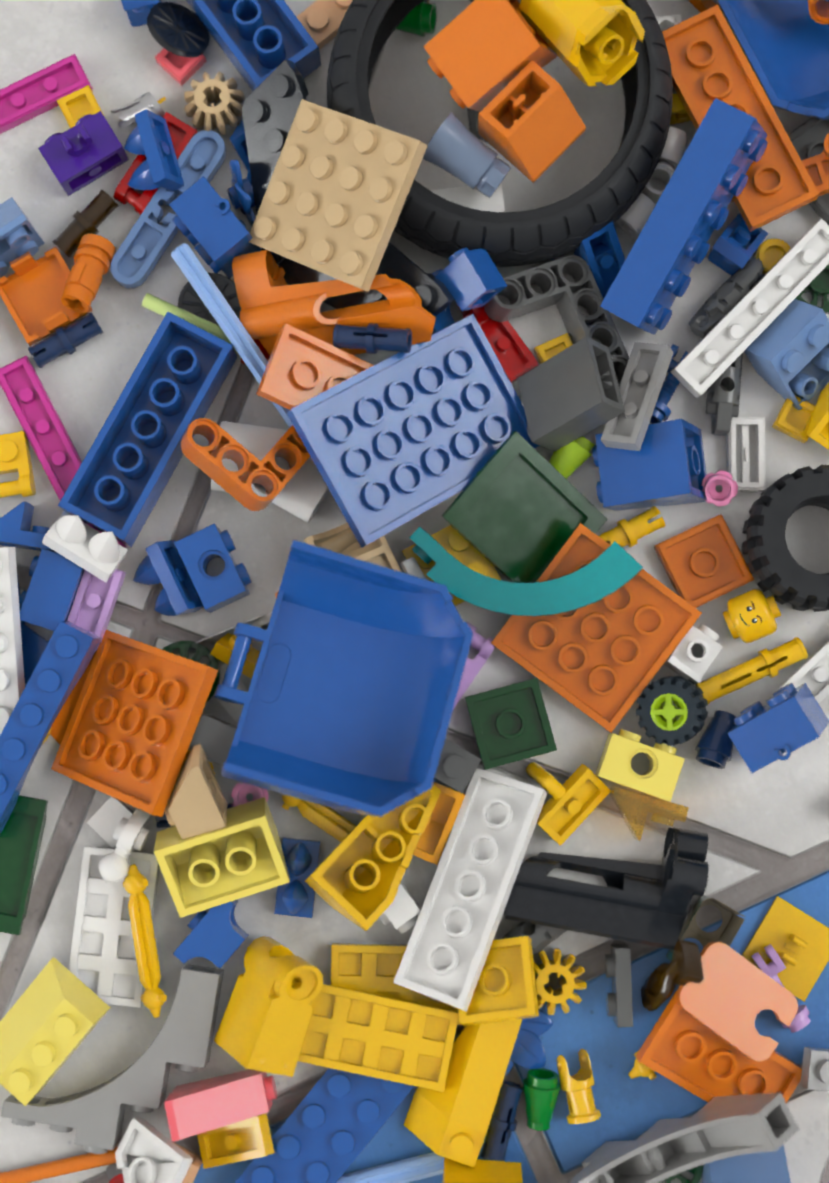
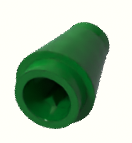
(420, 20)
(541, 1095)

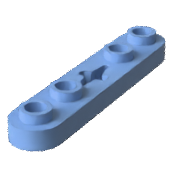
(147, 238)

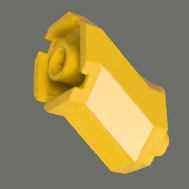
(588, 35)

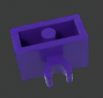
(83, 152)

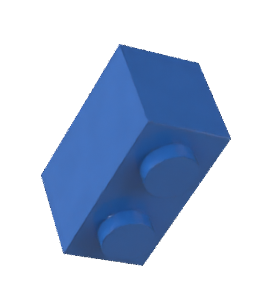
(50, 590)

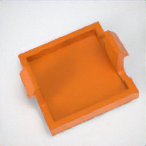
(36, 293)

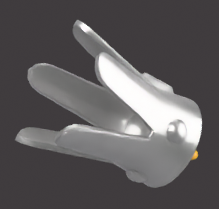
(143, 102)

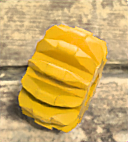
(566, 984)

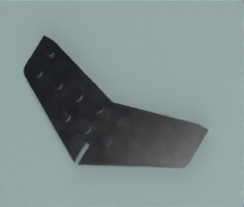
(267, 121)

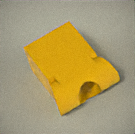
(269, 1008)

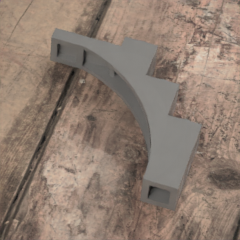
(143, 1085)
(671, 1146)

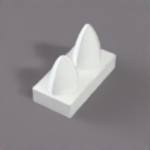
(85, 546)

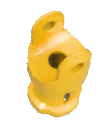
(578, 1090)

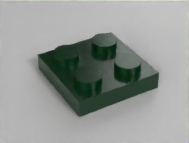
(510, 723)

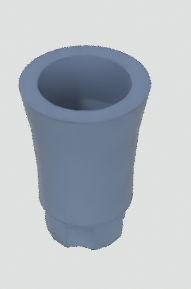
(466, 157)

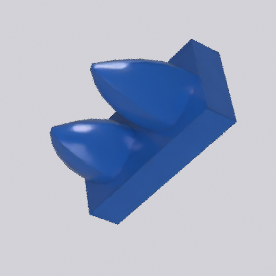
(161, 166)
(166, 567)
(301, 860)

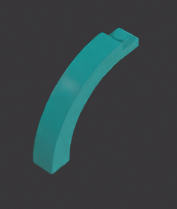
(551, 597)

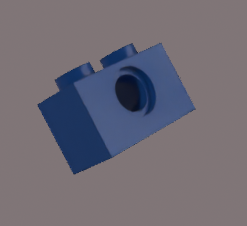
(198, 551)

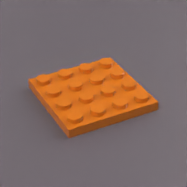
(603, 651)
(134, 722)

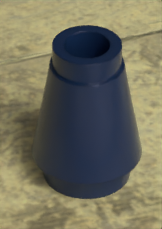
(715, 744)

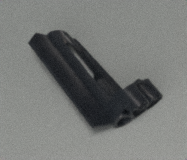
(640, 899)

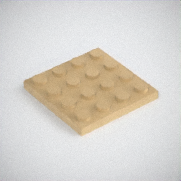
(336, 194)

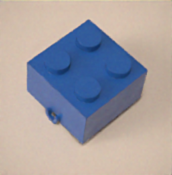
(210, 222)
(778, 727)

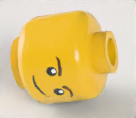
(751, 616)

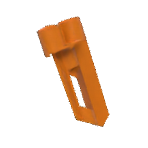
(271, 303)

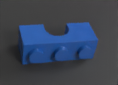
(470, 280)

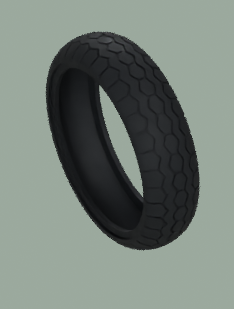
(529, 234)

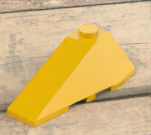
(371, 861)
(458, 1119)

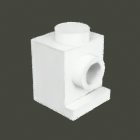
(687, 665)
(402, 910)

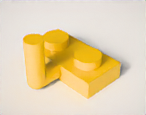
(569, 802)

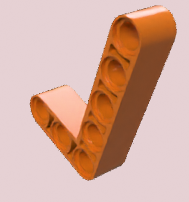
(249, 467)

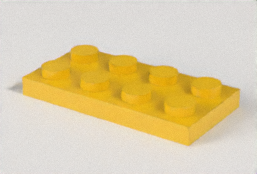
(373, 970)
(380, 1037)

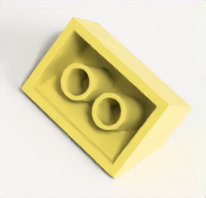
(223, 862)
(45, 1029)

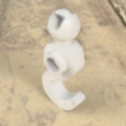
(130, 836)

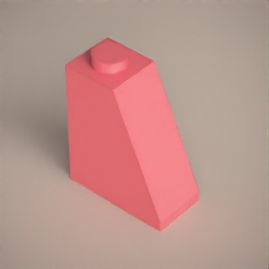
(218, 1102)

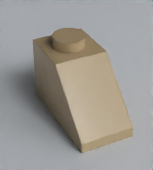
(196, 799)

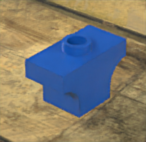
(213, 935)

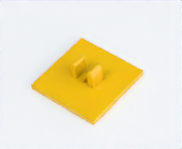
(798, 942)

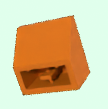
(531, 122)

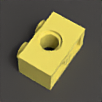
(663, 768)

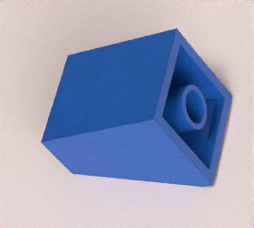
(660, 474)

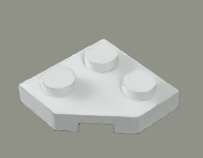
(150, 1156)

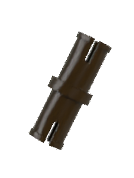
(85, 222)

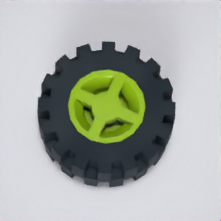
(657, 710)

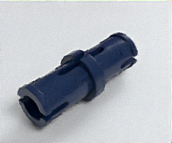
(372, 338)
(65, 340)
(502, 1122)

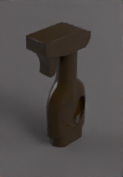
(682, 969)

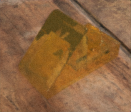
(636, 806)

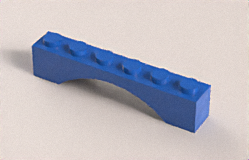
(38, 706)

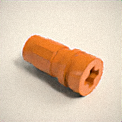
(91, 263)

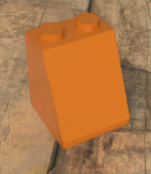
(485, 51)

